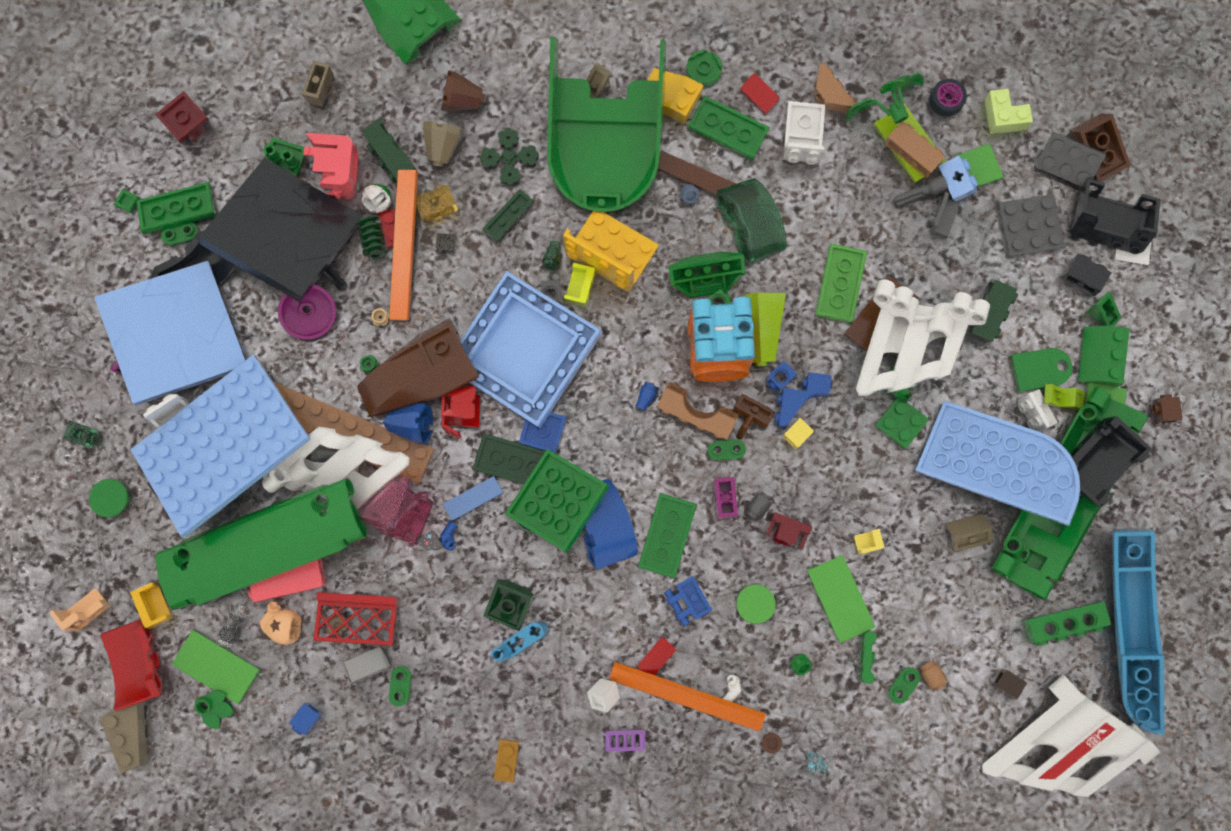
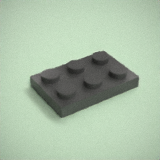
(1070, 159)

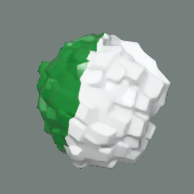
(376, 198)

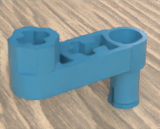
(527, 633)

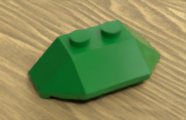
(707, 273)

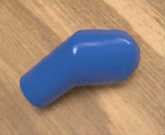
(447, 537)

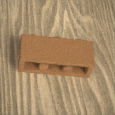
(914, 149)

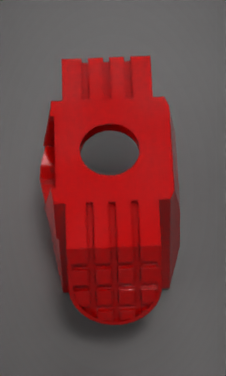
(460, 410)

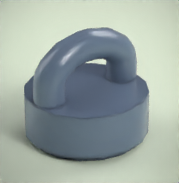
(689, 194)

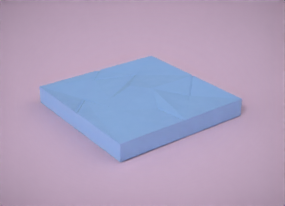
(170, 332)
(526, 348)

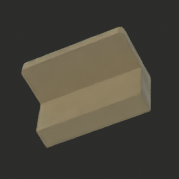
(969, 532)

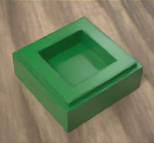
(126, 201)

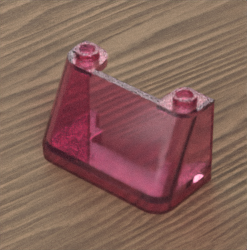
(398, 511)

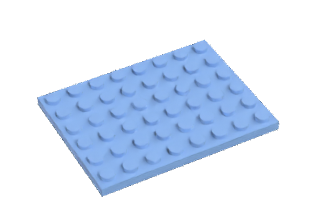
(219, 445)

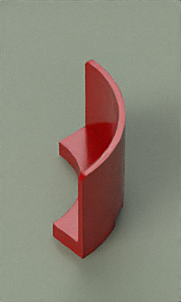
(132, 664)

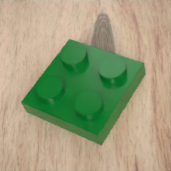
(901, 422)

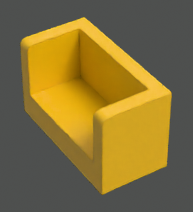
(151, 605)

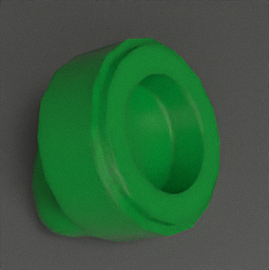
(801, 664)

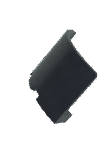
(194, 255)

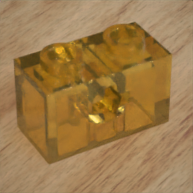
(431, 212)

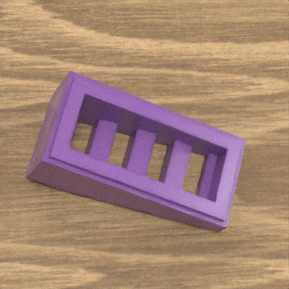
(608, 740)

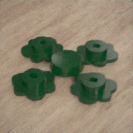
(509, 156)

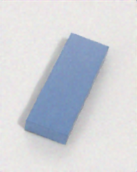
(472, 498)

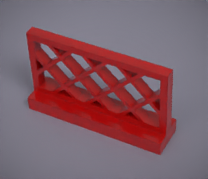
(355, 601)

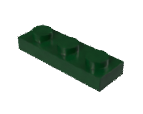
(508, 215)

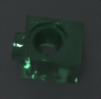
(73, 434)

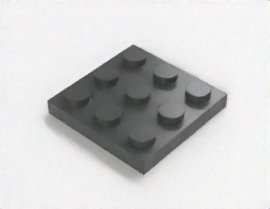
(1031, 225)

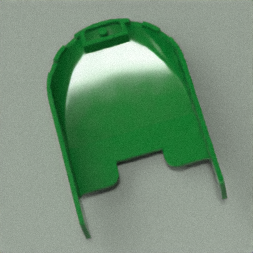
(604, 147)

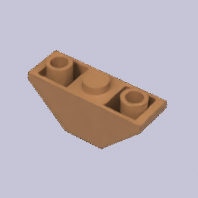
(831, 91)

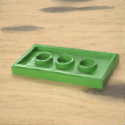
(841, 283)
(841, 599)
(215, 666)

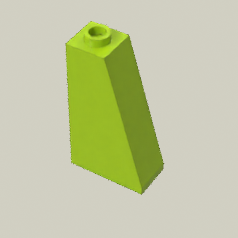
(767, 319)

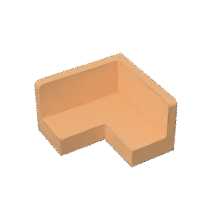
(82, 612)

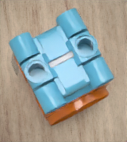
(721, 340)

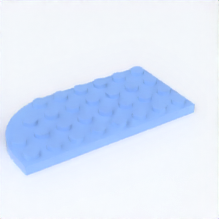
(1002, 462)

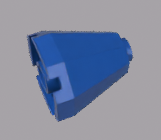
(411, 422)

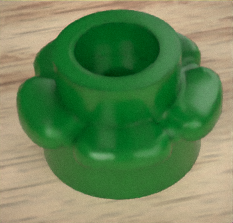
(368, 359)

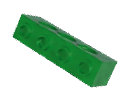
(1097, 616)

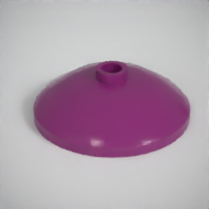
(311, 323)

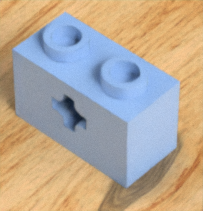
(951, 170)

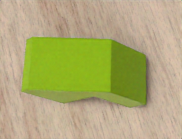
(1064, 397)

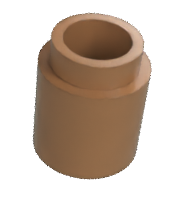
(933, 675)

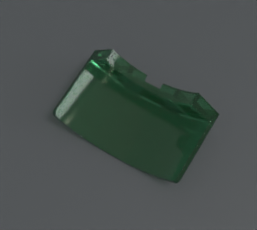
(755, 217)

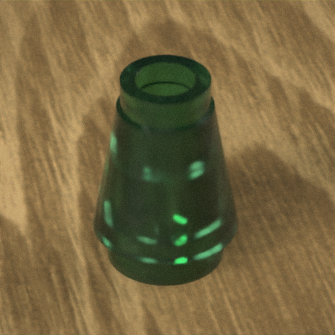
(552, 256)

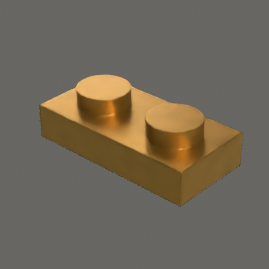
(506, 760)

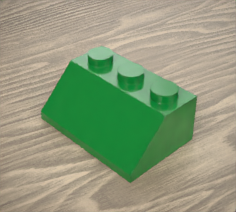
(1103, 355)

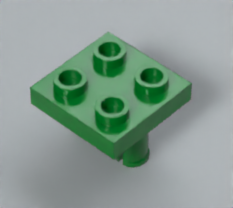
(285, 155)

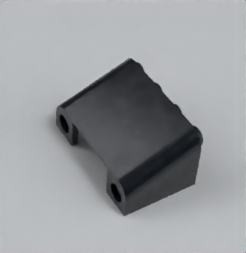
(1115, 222)

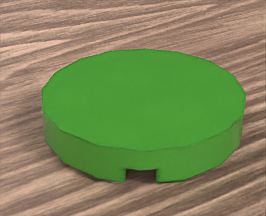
(755, 604)

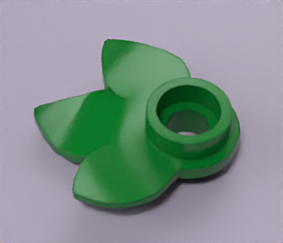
(216, 708)

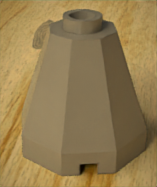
(440, 141)

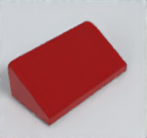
(760, 93)
(656, 657)

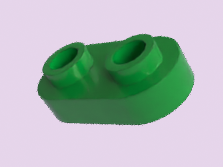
(179, 234)
(727, 451)
(903, 684)
(402, 686)

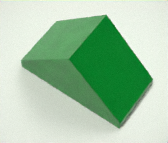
(1105, 310)

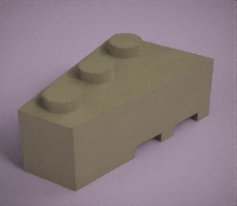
(127, 736)

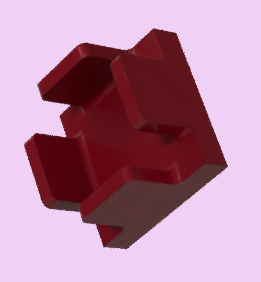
(183, 118)
(787, 530)

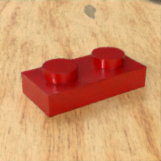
(387, 220)

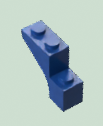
(791, 399)

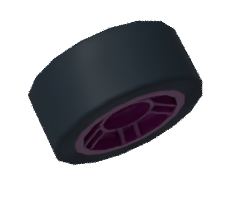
(956, 93)

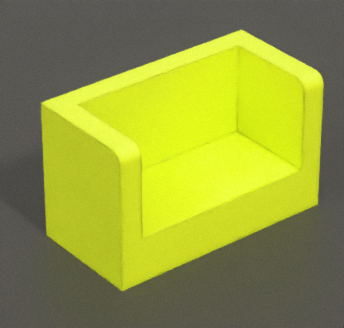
(580, 285)

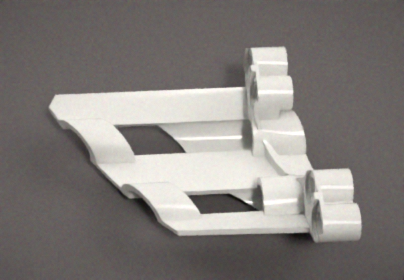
(907, 329)
(302, 474)

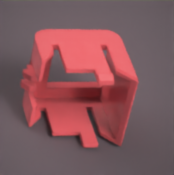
(337, 161)

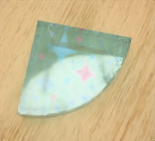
(816, 763)

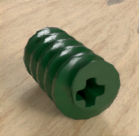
(370, 238)

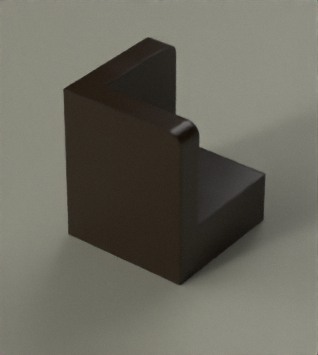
(1009, 684)

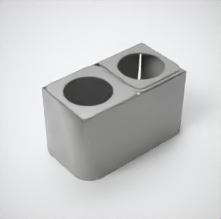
(367, 665)

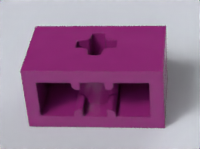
(725, 498)

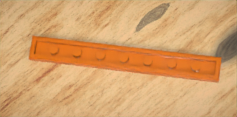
(403, 245)
(687, 696)

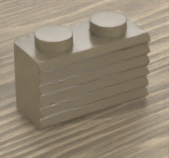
(317, 83)

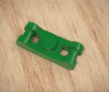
(867, 657)

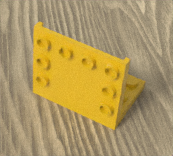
(611, 249)

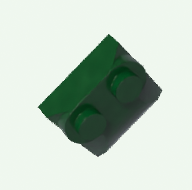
(508, 604)

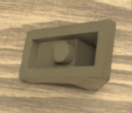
(598, 80)

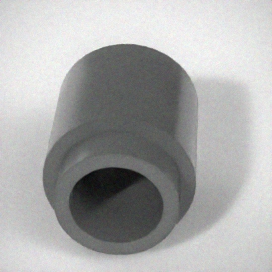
(758, 506)

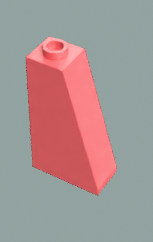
(295, 581)

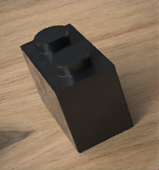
(1086, 274)

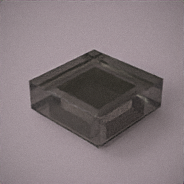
(445, 243)

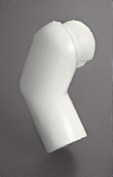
(734, 688)

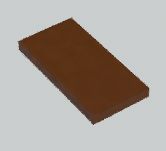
(863, 327)

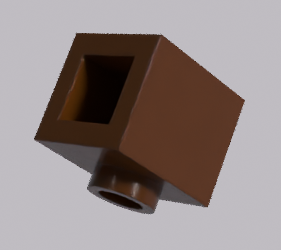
(1167, 409)

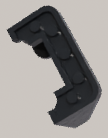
(1105, 457)

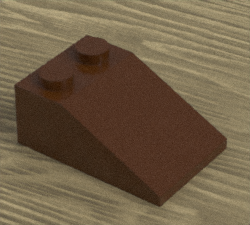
(1104, 136)

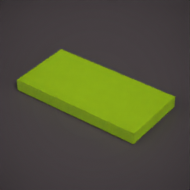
(886, 126)

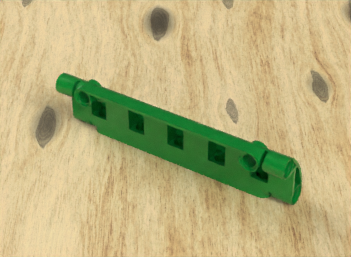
(1045, 541)
(260, 545)

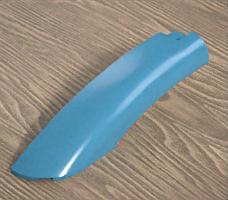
(1138, 628)

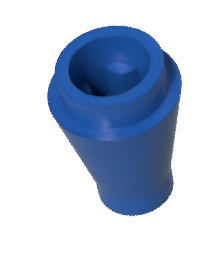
(646, 396)

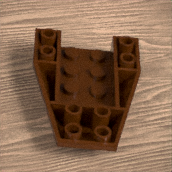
(419, 371)

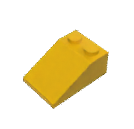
(680, 94)

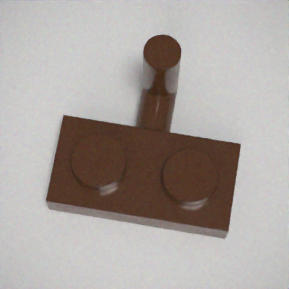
(753, 412)

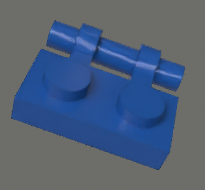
(693, 597)

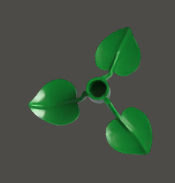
(897, 108)

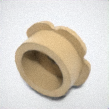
(375, 317)

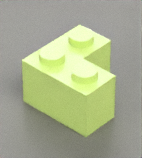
(1003, 116)

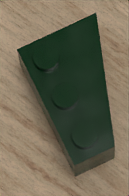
(386, 149)
(999, 297)

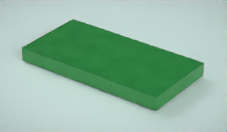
(728, 127)
(176, 208)
(667, 535)

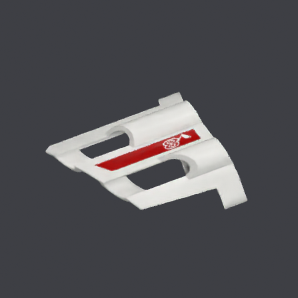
(1080, 733)

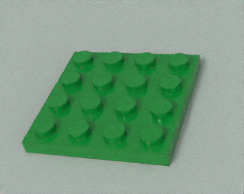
(557, 500)

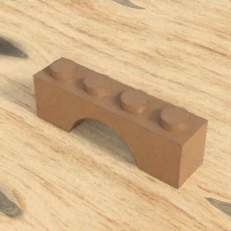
(675, 402)

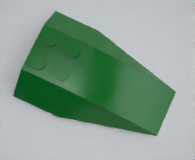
(410, 23)

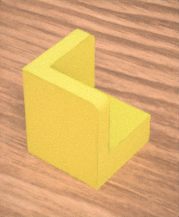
(798, 434)
(869, 542)

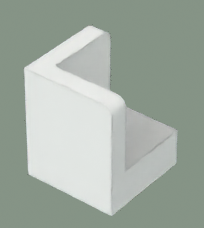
(603, 695)

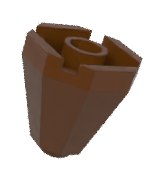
(461, 94)

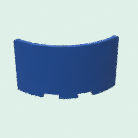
(610, 531)

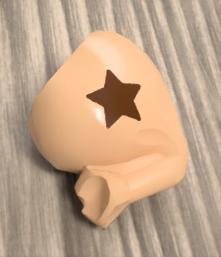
(281, 625)

